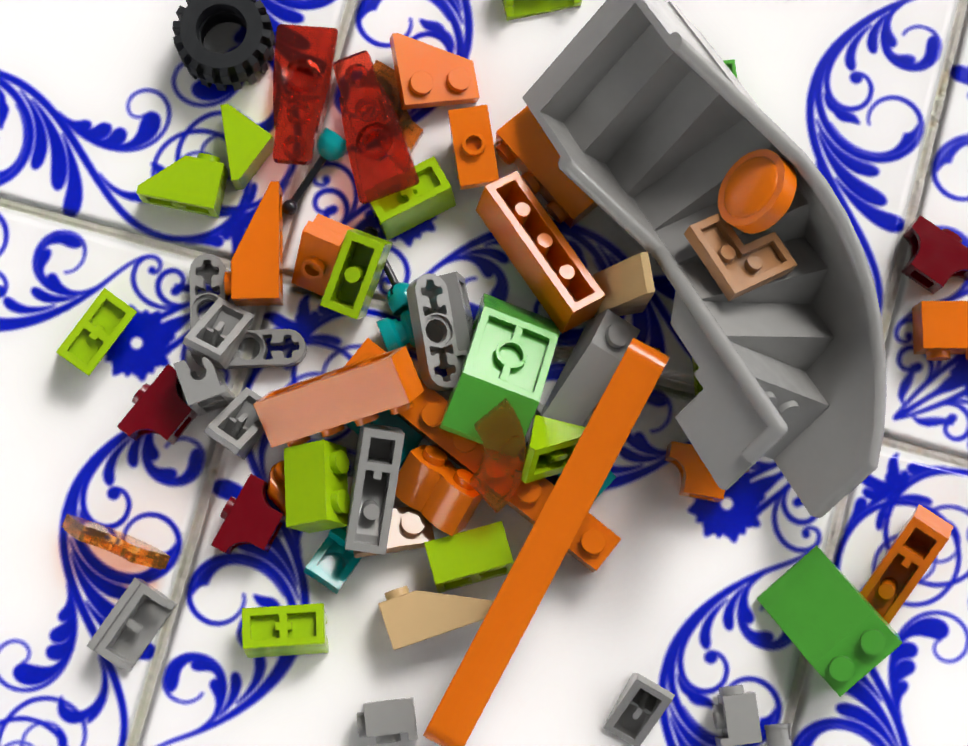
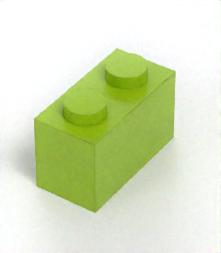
(356, 274)
(316, 486)

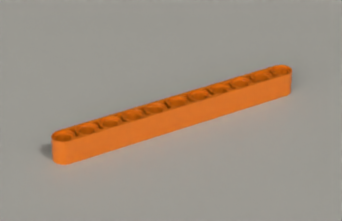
(546, 545)

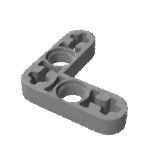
(278, 336)
(452, 359)

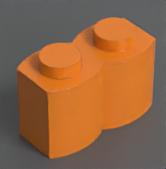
(437, 489)

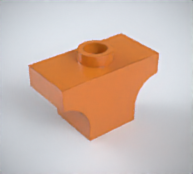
(473, 147)
(318, 253)
(695, 477)

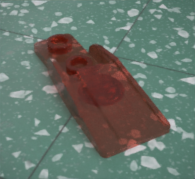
(301, 89)
(372, 131)

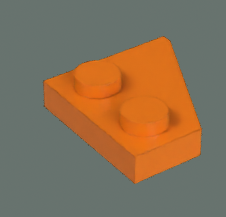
(431, 75)

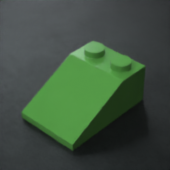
(829, 620)

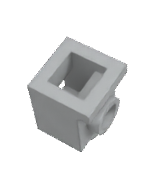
(736, 717)
(387, 720)

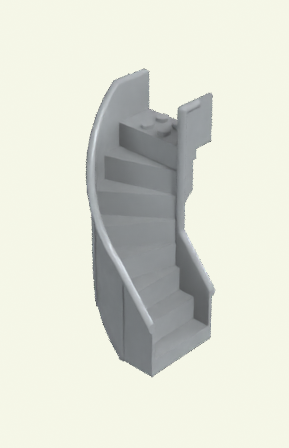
(785, 370)

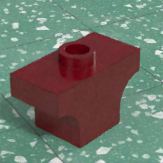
(934, 255)
(159, 409)
(249, 519)

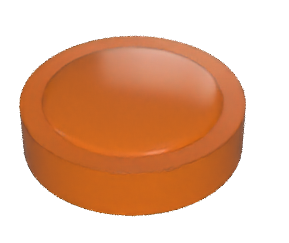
(757, 191)

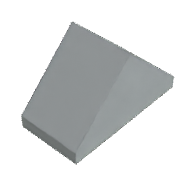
(219, 332)
(237, 424)
(638, 709)

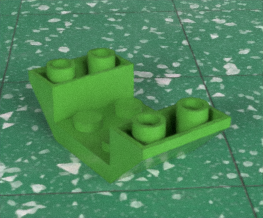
(504, 360)

